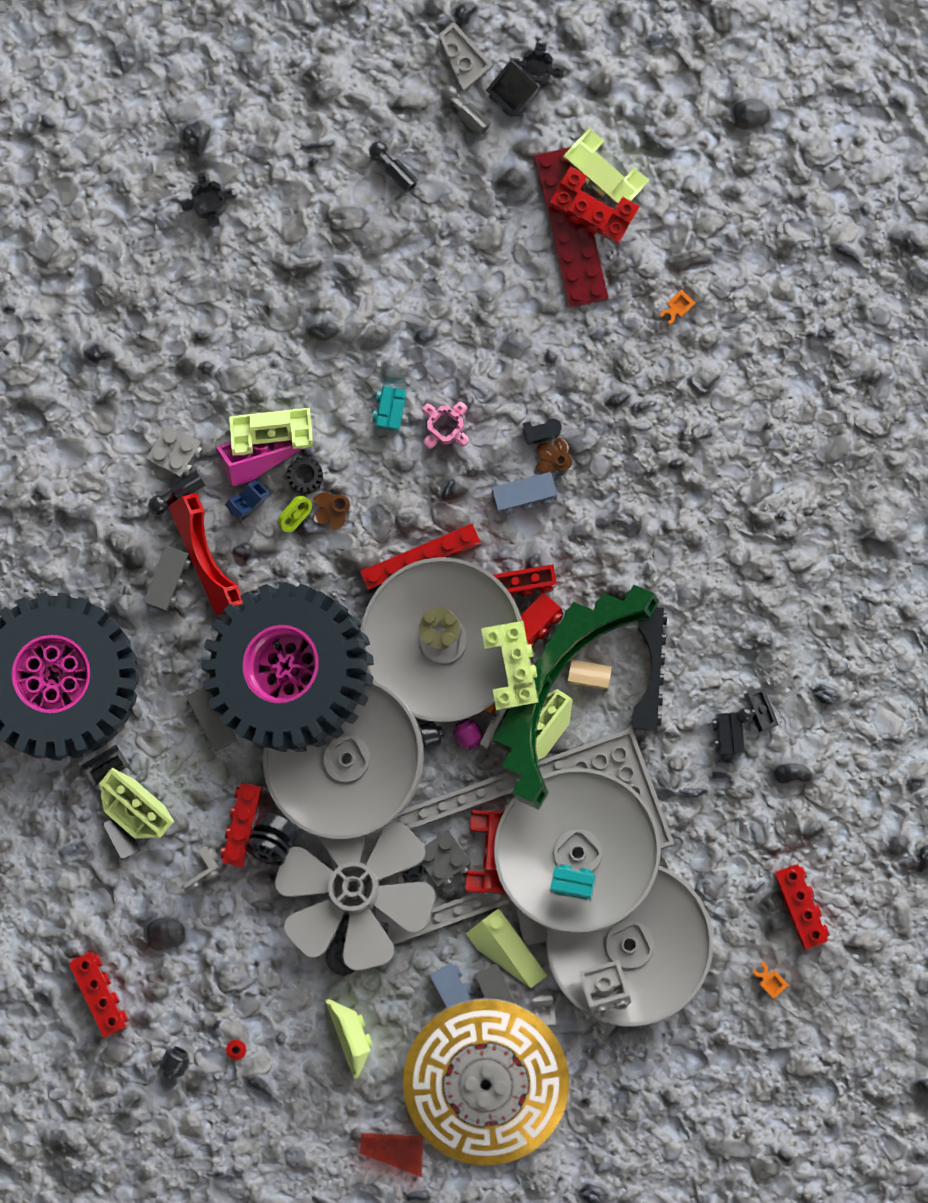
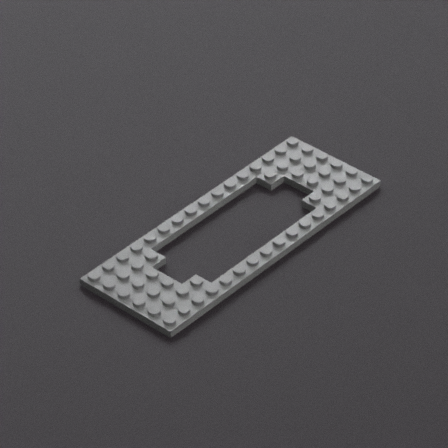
(613, 755)

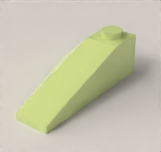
(503, 945)

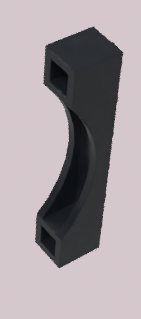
(645, 712)

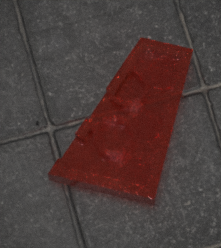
(396, 1150)

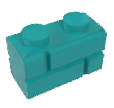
(390, 408)
(572, 882)

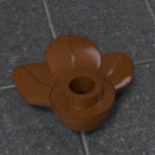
(552, 454)
(328, 511)

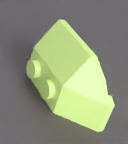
(552, 721)
(133, 806)
(351, 1035)

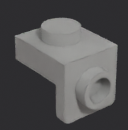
(544, 1009)

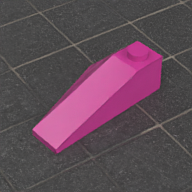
(245, 468)

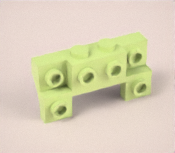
(600, 172)
(271, 427)
(517, 664)

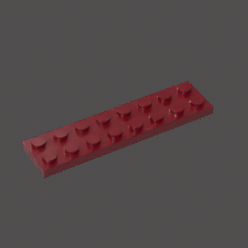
(573, 242)

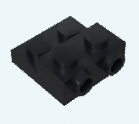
(513, 89)

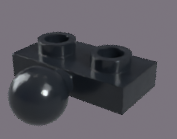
(759, 710)

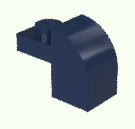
(248, 500)

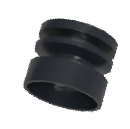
(271, 839)

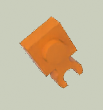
(678, 305)
(771, 982)

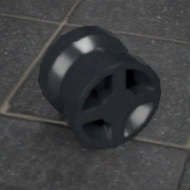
(415, 873)

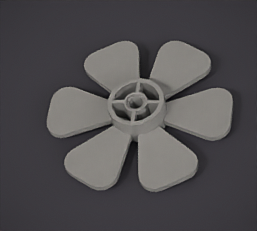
(366, 941)

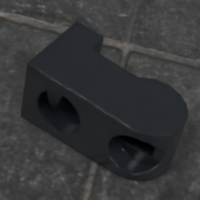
(535, 434)

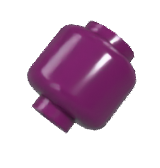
(468, 734)

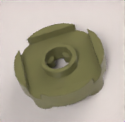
(431, 619)

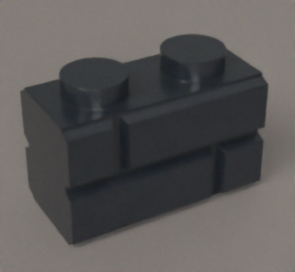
(729, 734)

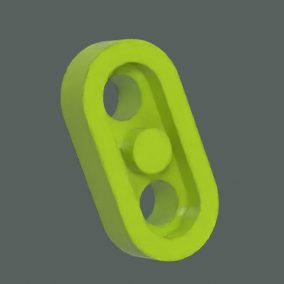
(294, 513)

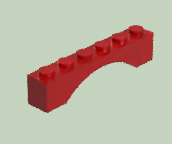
(189, 519)
(442, 547)

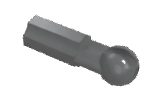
(466, 111)

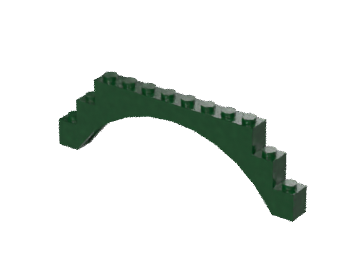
(575, 632)

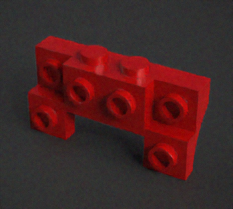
(591, 212)
(488, 879)

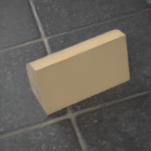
(589, 674)

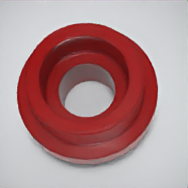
(241, 1045)

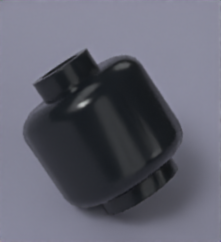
(430, 735)
(174, 1062)

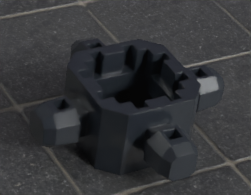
(539, 54)
(205, 185)

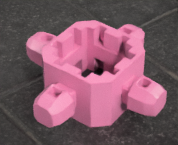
(431, 440)

